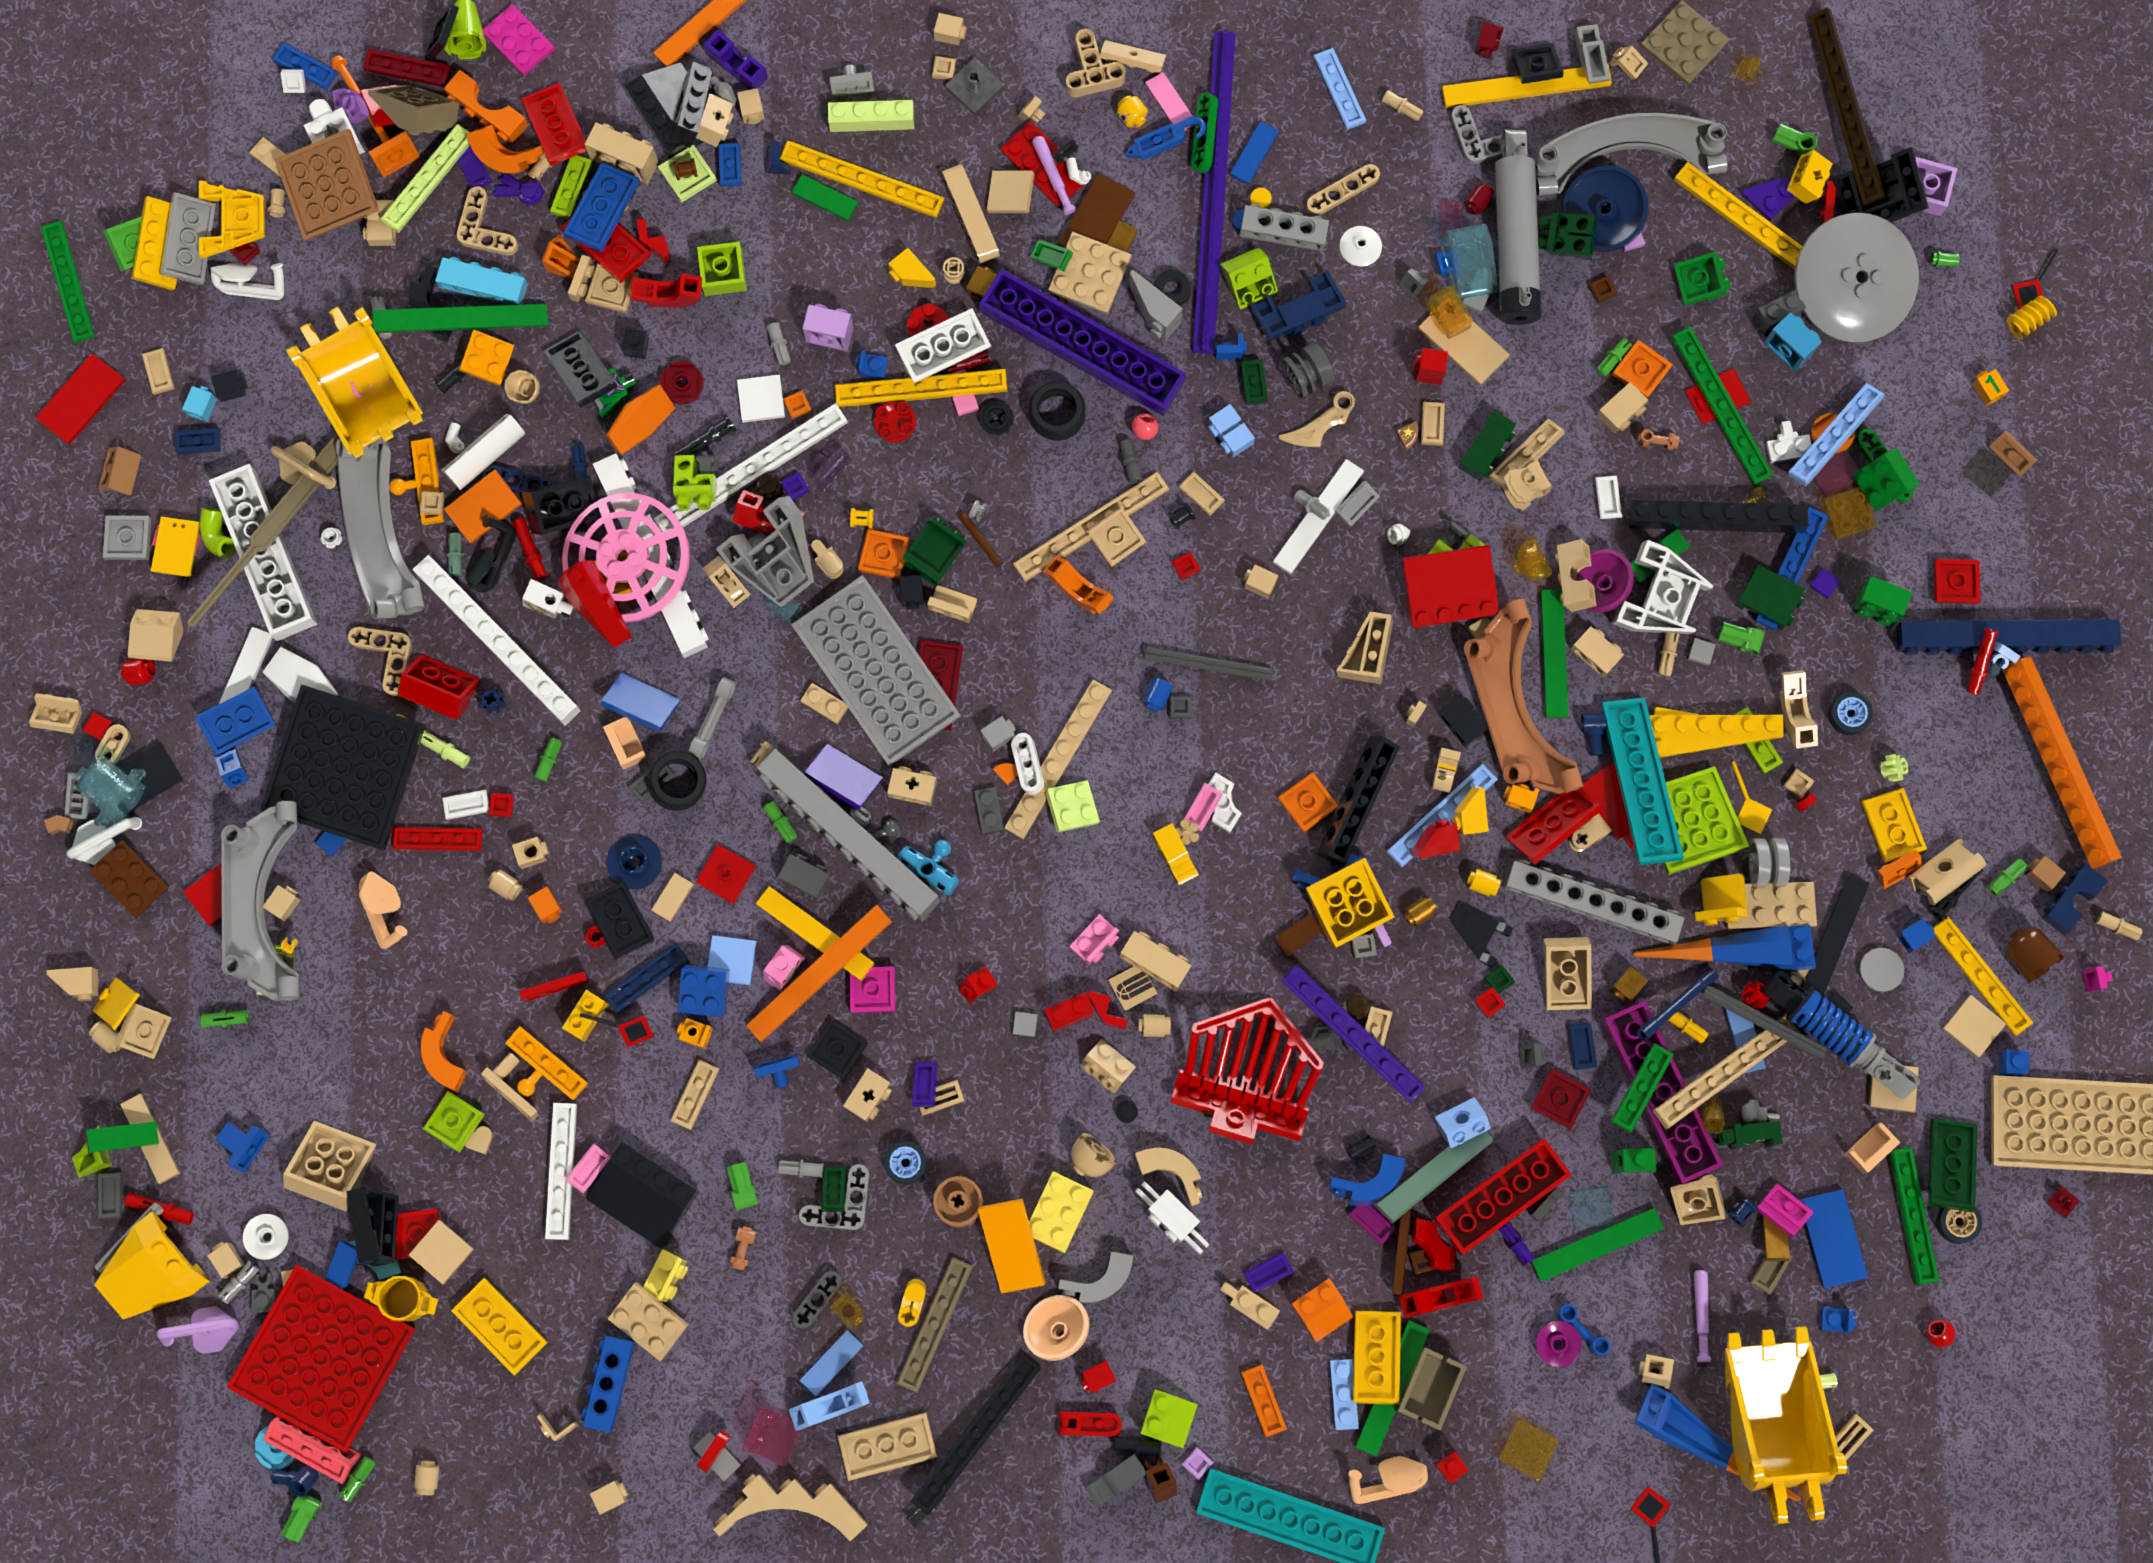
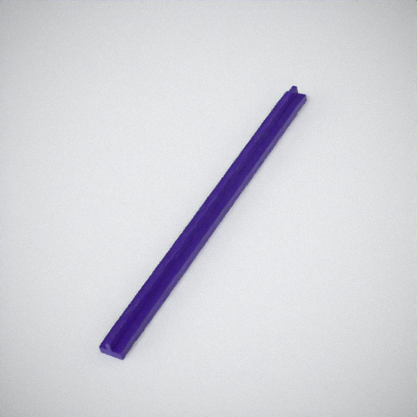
(1214, 198)

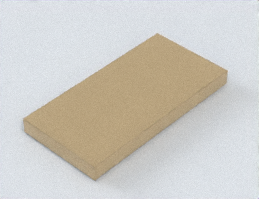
(1470, 350)
(887, 1446)

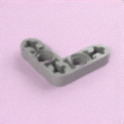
(1480, 146)
(850, 1207)

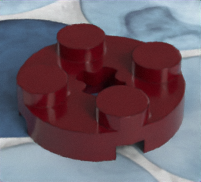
(689, 392)

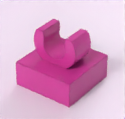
(2096, 979)

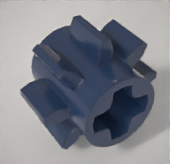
(494, 706)

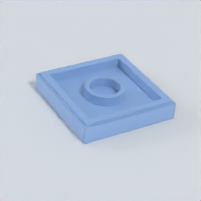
(734, 955)

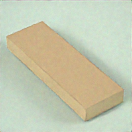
(695, 1094)

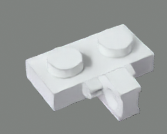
(1788, 444)

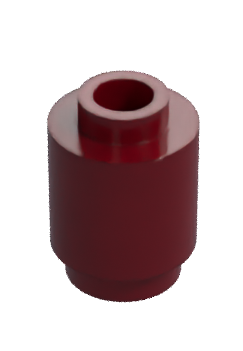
(1479, 199)

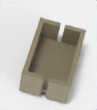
(1431, 1389)

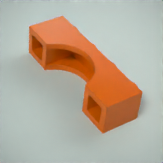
(506, 121)

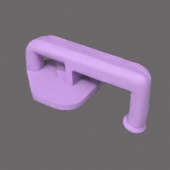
(209, 1328)

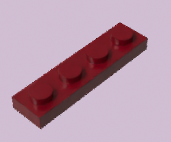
(407, 68)

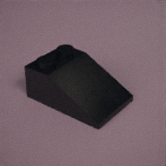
(559, 504)

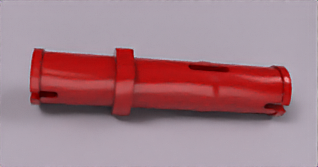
(532, 559)
(1981, 664)
(170, 1211)

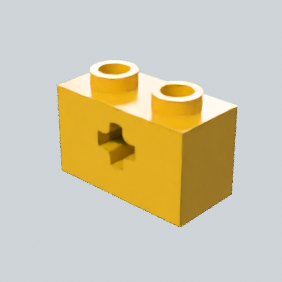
(1809, 176)
(580, 1026)

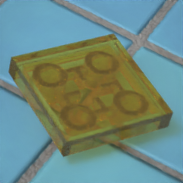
(1849, 513)
(1528, 1449)

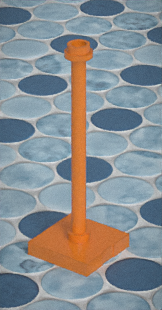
(393, 152)

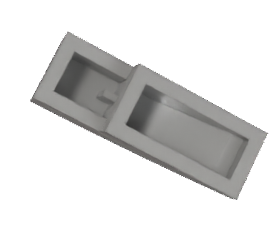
(1592, 53)

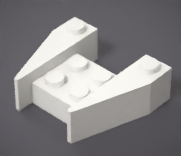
(1669, 594)

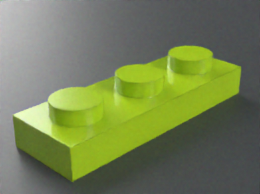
(571, 187)
(1762, 752)

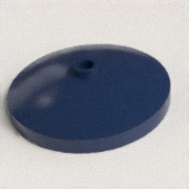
(1611, 189)

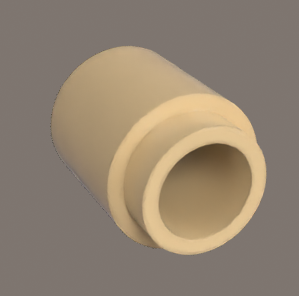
(504, 885)
(1154, 1025)
(104, 1036)
(426, 1478)

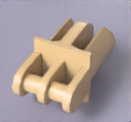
(827, 560)

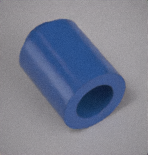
(1157, 694)

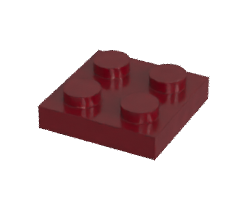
(1560, 1099)

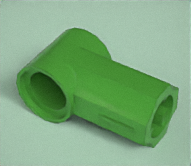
(1793, 139)
(1746, 639)
(743, 1190)
(302, 1514)

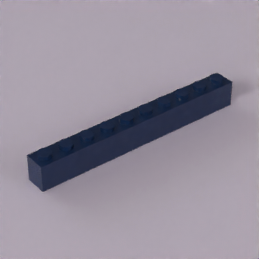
(2014, 634)

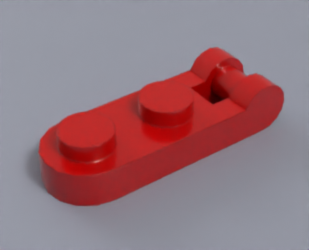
(1089, 1424)

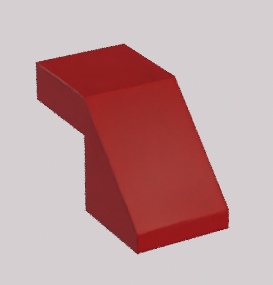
(657, 245)
(1101, 1003)

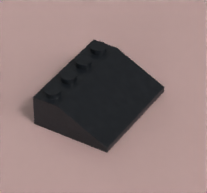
(658, 102)
(642, 1195)

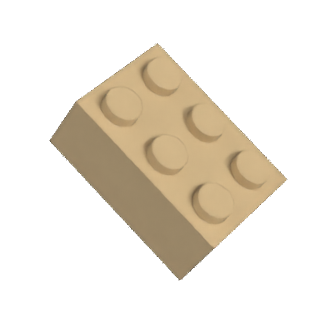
(622, 151)

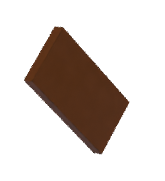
(1099, 211)

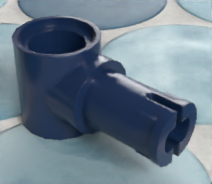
(1594, 727)
(297, 1481)

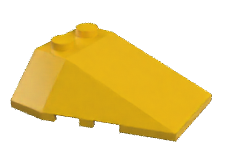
(148, 1271)

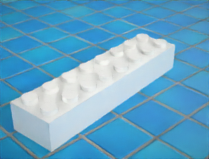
(269, 571)

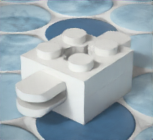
(328, 123)
(1172, 1216)

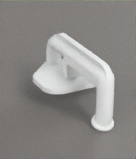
(241, 273)
(95, 841)

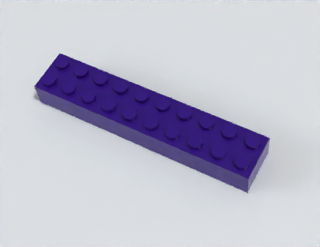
(1082, 342)

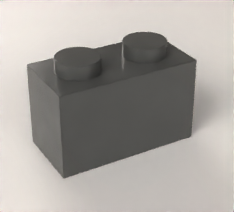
(1774, 312)
(804, 876)

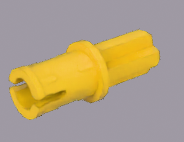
(1689, 1027)

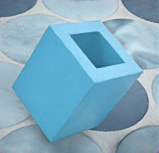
(199, 403)

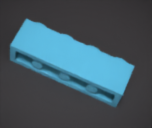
(481, 281)

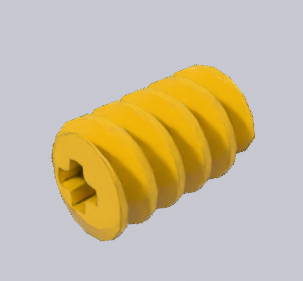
(2029, 316)

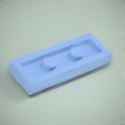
(1342, 1390)

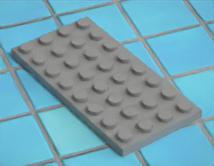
(876, 670)

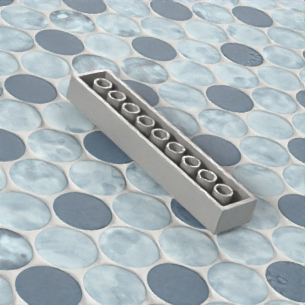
(845, 832)

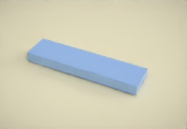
(1339, 88)

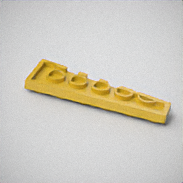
(1702, 732)

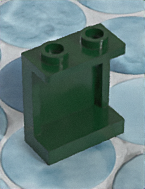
(933, 550)
(1771, 596)

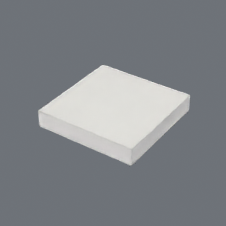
(761, 398)

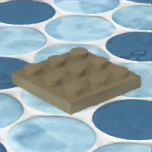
(1685, 42)

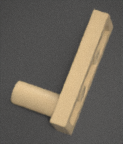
(495, 1079)

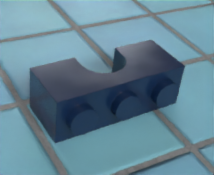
(2062, 913)

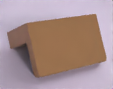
(119, 471)

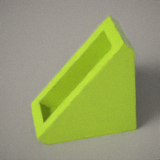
(88, 1163)

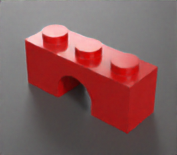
(751, 515)

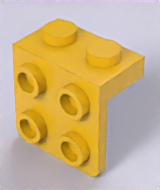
(1723, 900)

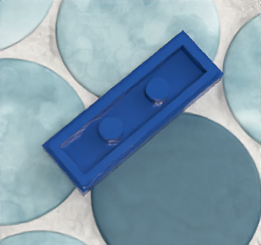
(313, 70)
(1254, 153)

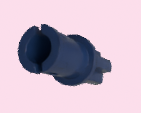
(579, 461)

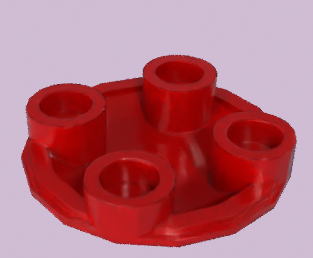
(894, 421)

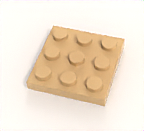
(1091, 274)

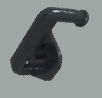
(490, 560)

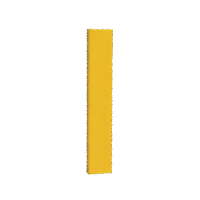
(809, 929)
(1981, 976)

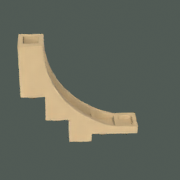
(827, 1505)

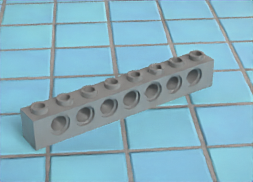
(1671, 920)

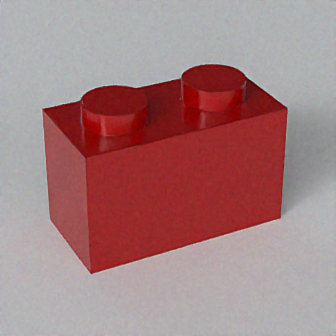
(1430, 366)
(1069, 1012)

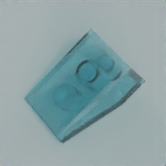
(1470, 260)

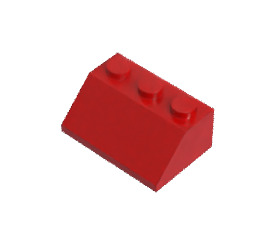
(437, 686)

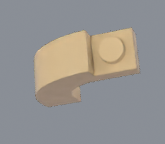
(1797, 719)
(1172, 1161)

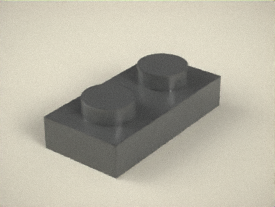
(989, 810)

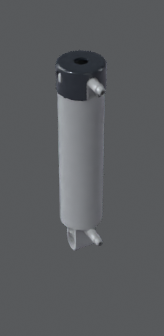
(1517, 232)

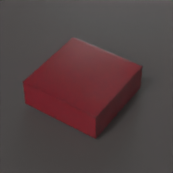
(245, 252)

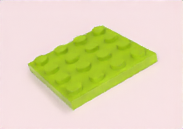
(1703, 820)

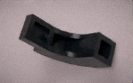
(420, 297)

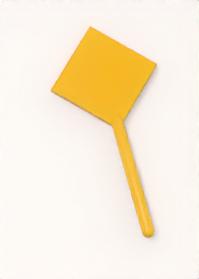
(1753, 814)

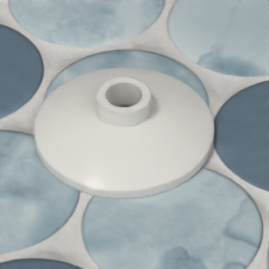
(1357, 254)
(254, 1236)

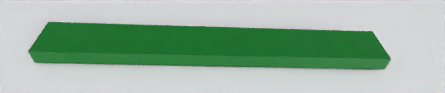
(460, 318)
(1721, 406)

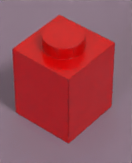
(1097, 1377)
(1451, 1467)

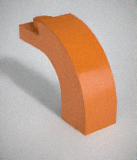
(496, 156)
(1076, 587)
(434, 1056)

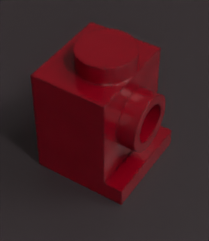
(1488, 40)

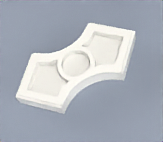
(1225, 812)

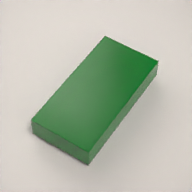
(1051, 255)

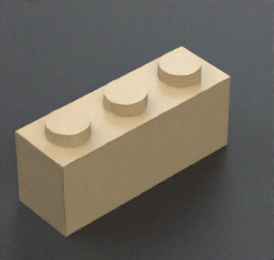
(1155, 960)

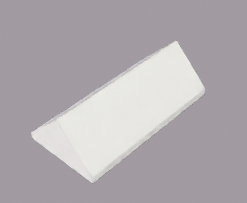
(942, 346)

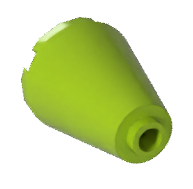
(467, 33)

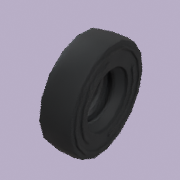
(1178, 277)

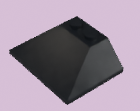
(1900, 184)

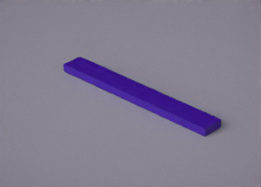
(1353, 1033)

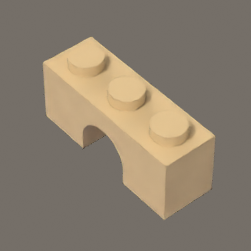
(1571, 559)

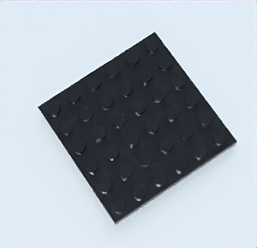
(344, 766)

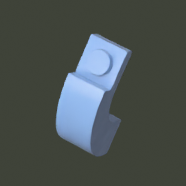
(829, 1406)

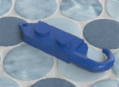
(1163, 138)

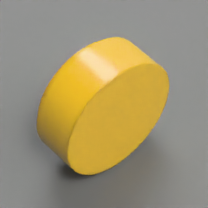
(1261, 197)

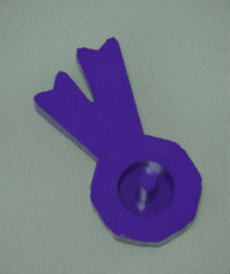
(529, 192)

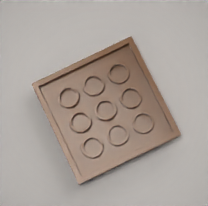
(327, 185)

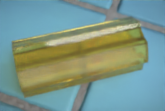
(1713, 1115)

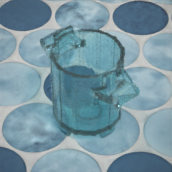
(110, 789)

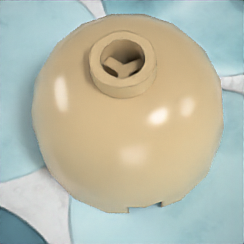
(1090, 1157)

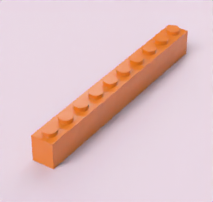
(2061, 763)

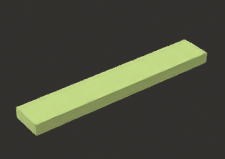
(426, 179)

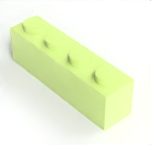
(871, 115)

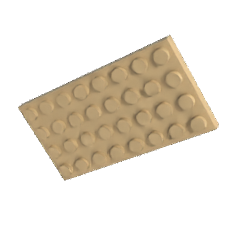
(2072, 1125)

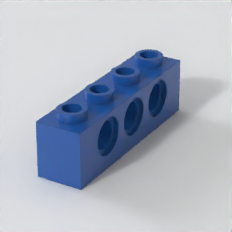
(623, 1350)

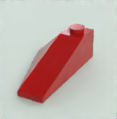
(591, 598)

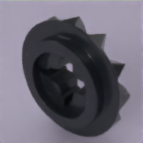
(997, 408)

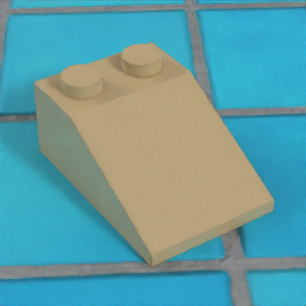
(1567, 973)

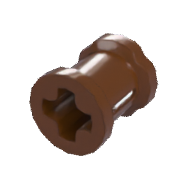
(685, 169)

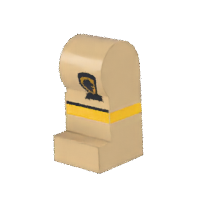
(1445, 769)

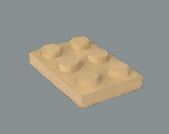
(648, 1321)

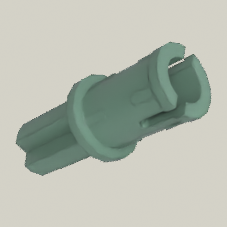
(454, 554)

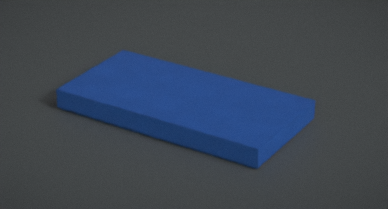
(601, 207)
(1834, 1240)

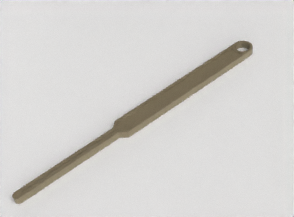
(273, 524)

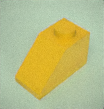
(910, 271)
(1472, 813)

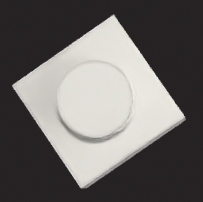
(293, 81)

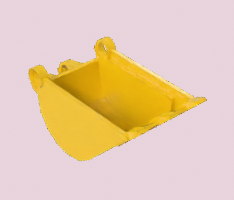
(357, 357)
(1781, 1421)

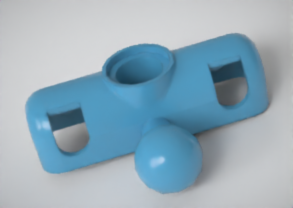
(919, 861)

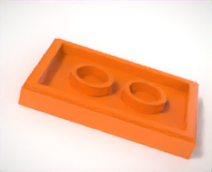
(487, 497)

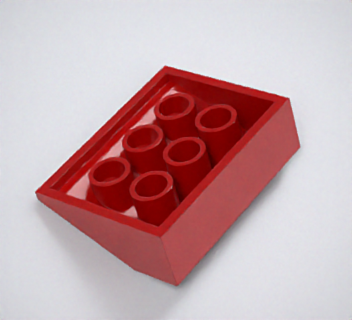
(1450, 586)

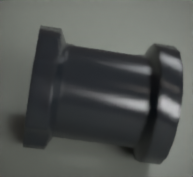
(1181, 515)

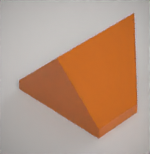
(560, 258)

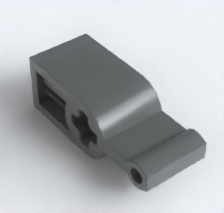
(1116, 1480)

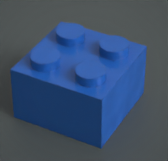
(703, 990)

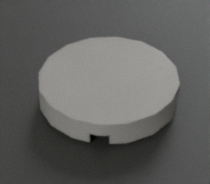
(1881, 970)

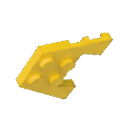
(241, 218)

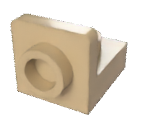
(1629, 61)

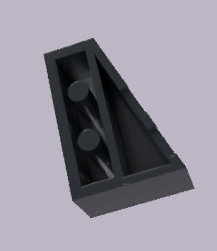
(374, 1225)

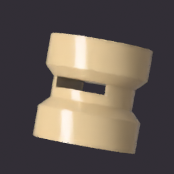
(953, 275)

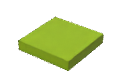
(453, 1121)

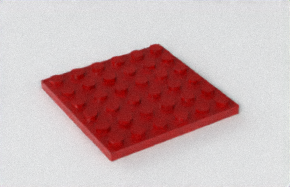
(321, 1358)

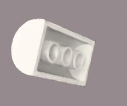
(483, 451)

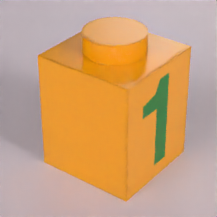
(1990, 387)

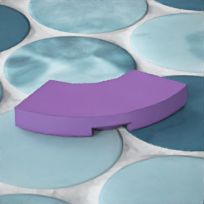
(351, 103)

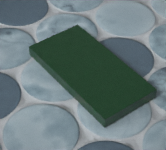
(1952, 1165)

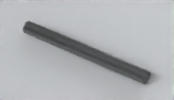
(1208, 663)
(1764, 1021)

